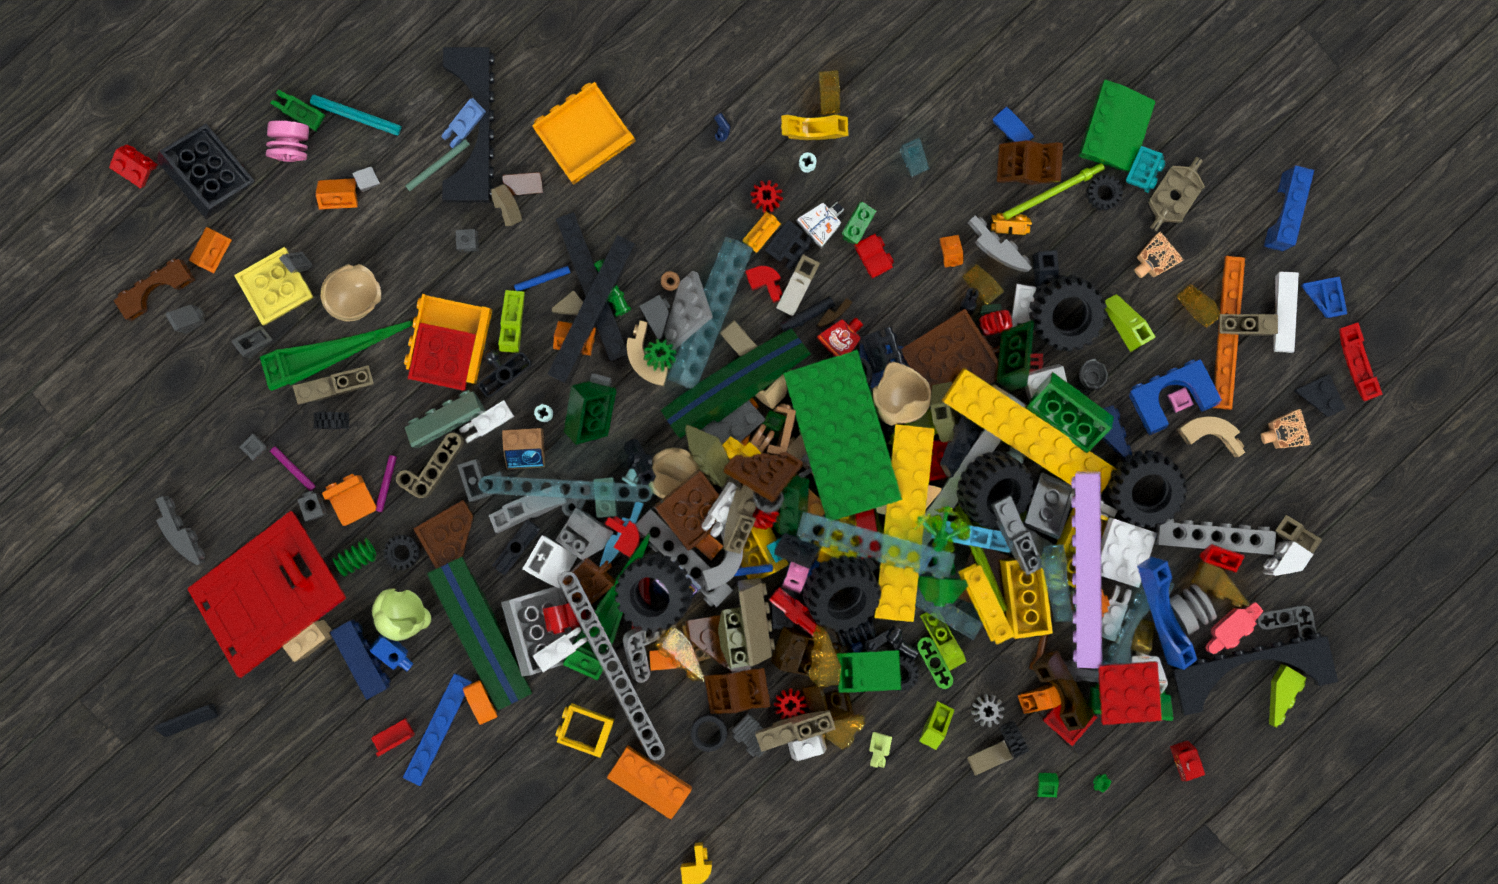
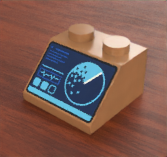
(523, 448)

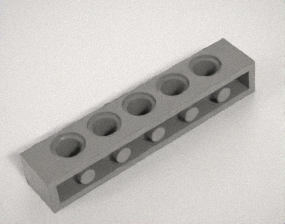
(651, 520)
(1264, 545)

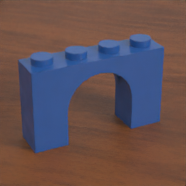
(1296, 186)
(1192, 376)

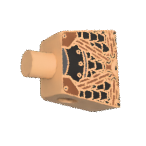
(1157, 257)
(1287, 431)

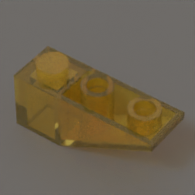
(1216, 580)
(679, 649)
(825, 664)

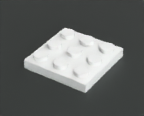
(1123, 549)

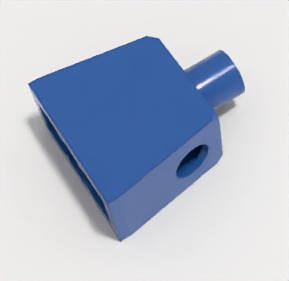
(385, 647)

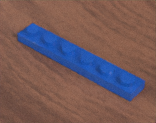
(437, 730)

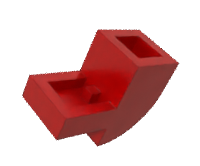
(765, 276)
(629, 535)

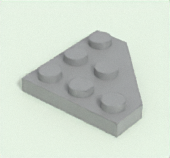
(688, 311)

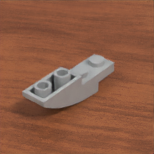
(1004, 253)
(523, 509)

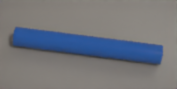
(542, 278)
(754, 570)

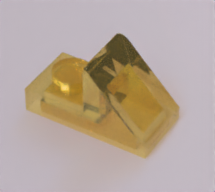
(1143, 637)

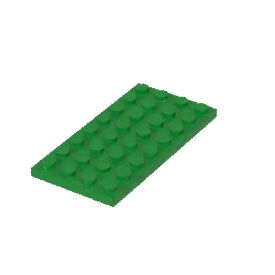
(842, 436)

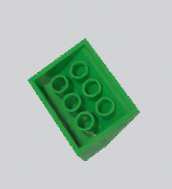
(1116, 126)

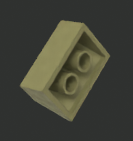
(709, 455)

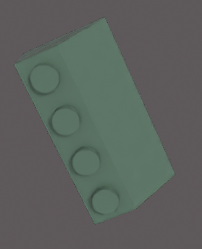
(444, 420)

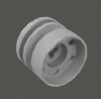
(1194, 607)

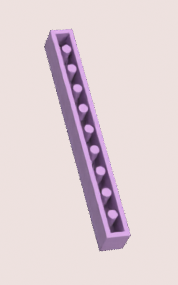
(1088, 569)

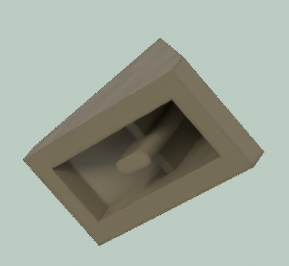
(569, 305)

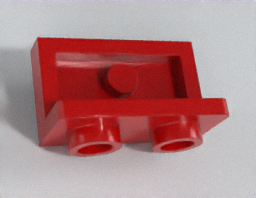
(132, 165)

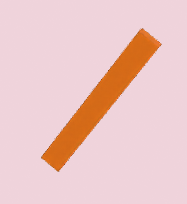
(1228, 343)

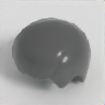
(1093, 374)
(766, 505)

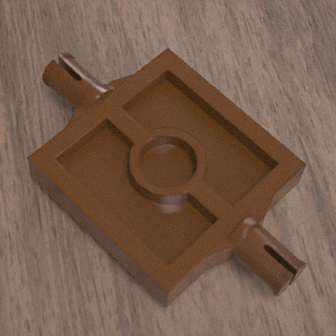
(592, 579)

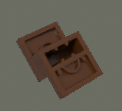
(1030, 162)
(737, 691)

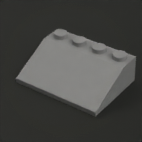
(528, 626)

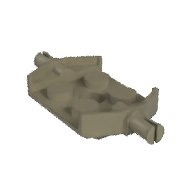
(1180, 179)

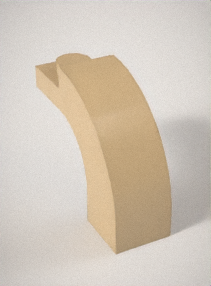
(636, 357)
(1198, 427)

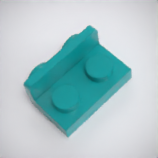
(1146, 168)

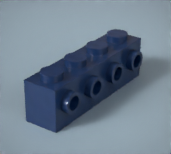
(359, 659)

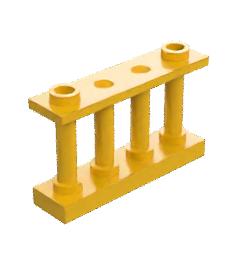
(986, 604)

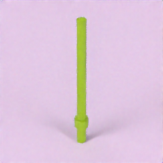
(1084, 175)

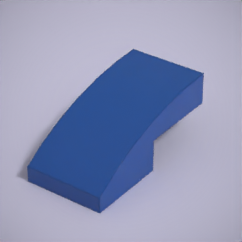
(1012, 126)

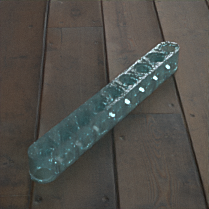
(517, 488)

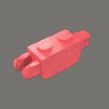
(1233, 627)

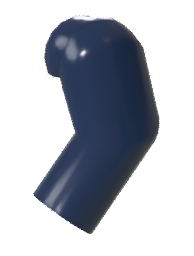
(724, 128)

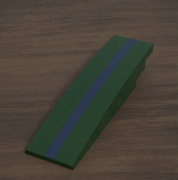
(735, 383)
(479, 632)

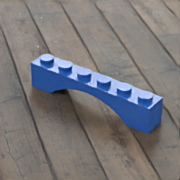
(1156, 582)

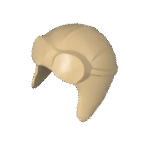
(350, 292)
(901, 395)

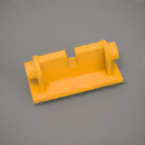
(1018, 224)
(761, 231)

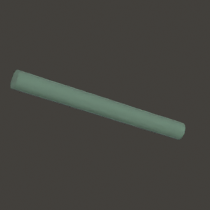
(437, 165)

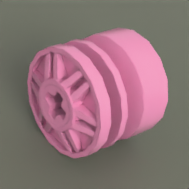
(287, 143)

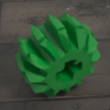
(663, 361)

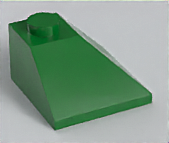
(941, 590)

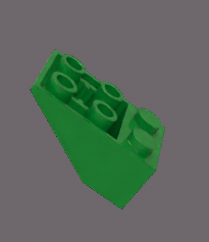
(869, 671)

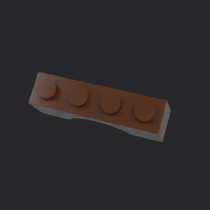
(133, 302)

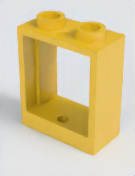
(567, 715)

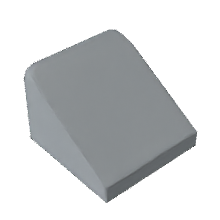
(366, 179)

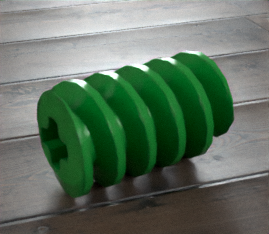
(355, 558)

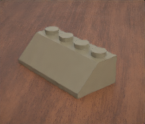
(755, 621)

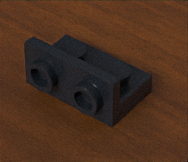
(797, 550)

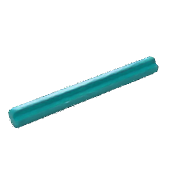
(355, 115)

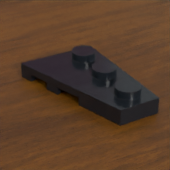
(964, 437)

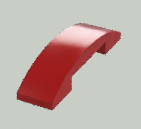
(1358, 363)

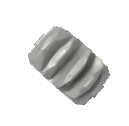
(993, 706)

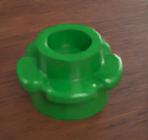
(1101, 783)

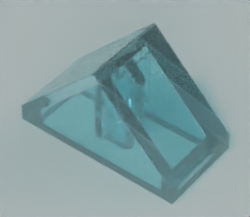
(914, 157)

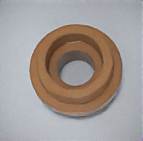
(667, 275)

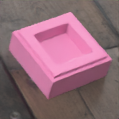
(1180, 399)

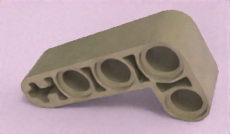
(441, 468)

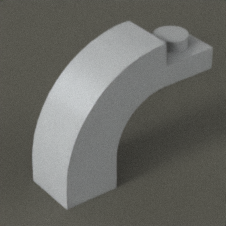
(725, 571)

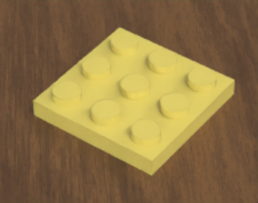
(273, 288)

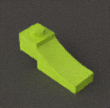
(511, 321)

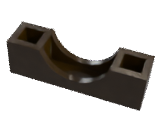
(1074, 708)

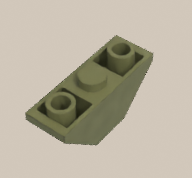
(943, 415)
(733, 638)

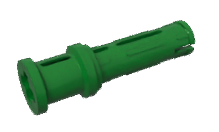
(616, 297)

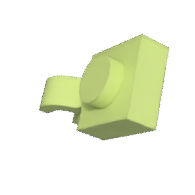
(880, 747)

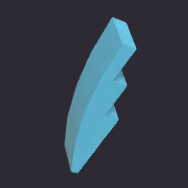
(981, 538)
(610, 552)

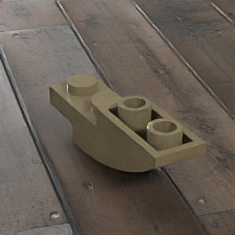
(333, 385)
(739, 520)
(795, 728)

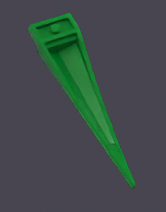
(300, 362)
(583, 658)

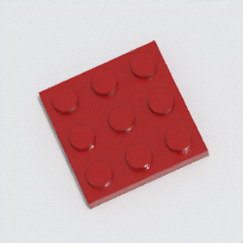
(442, 356)
(1129, 692)

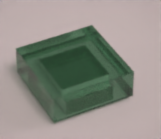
(987, 309)

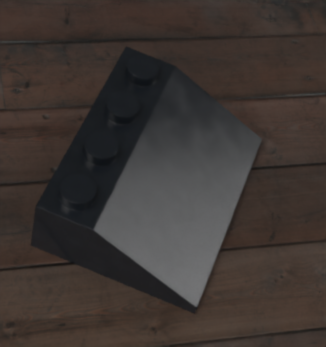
(204, 170)

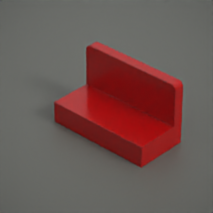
(392, 736)

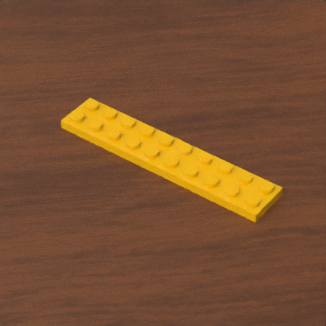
(1022, 429)
(912, 468)

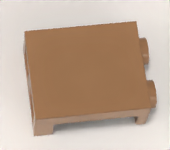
(783, 440)

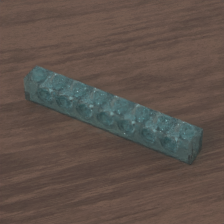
(719, 294)
(944, 558)

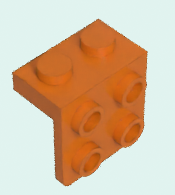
(350, 499)

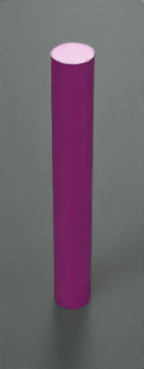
(292, 468)
(385, 483)

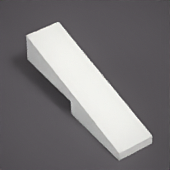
(1286, 307)

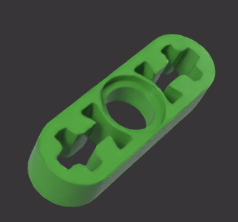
(923, 652)

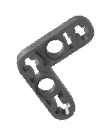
(1294, 619)

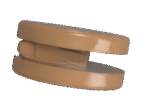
(759, 440)

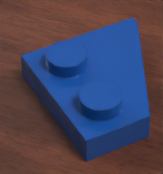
(1327, 296)

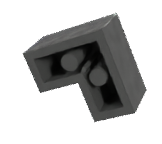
(471, 474)

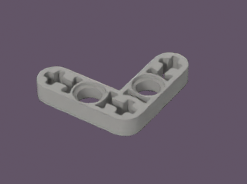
(639, 641)

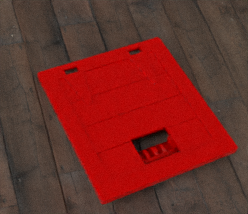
(255, 603)

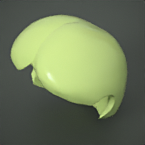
(399, 614)

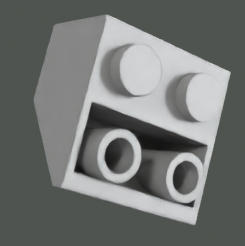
(584, 534)

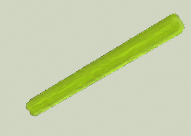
(981, 559)

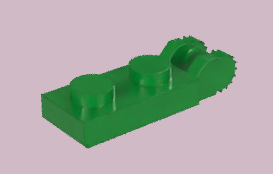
(299, 111)

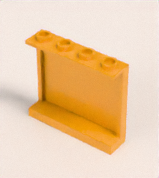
(583, 132)
(457, 317)

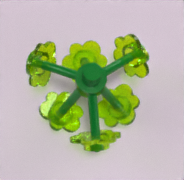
(936, 526)

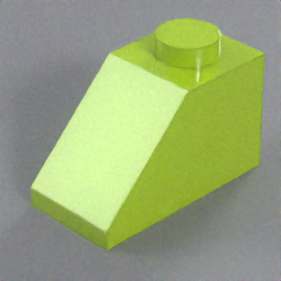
(936, 725)

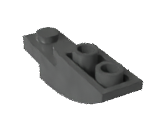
(1016, 536)
(181, 539)

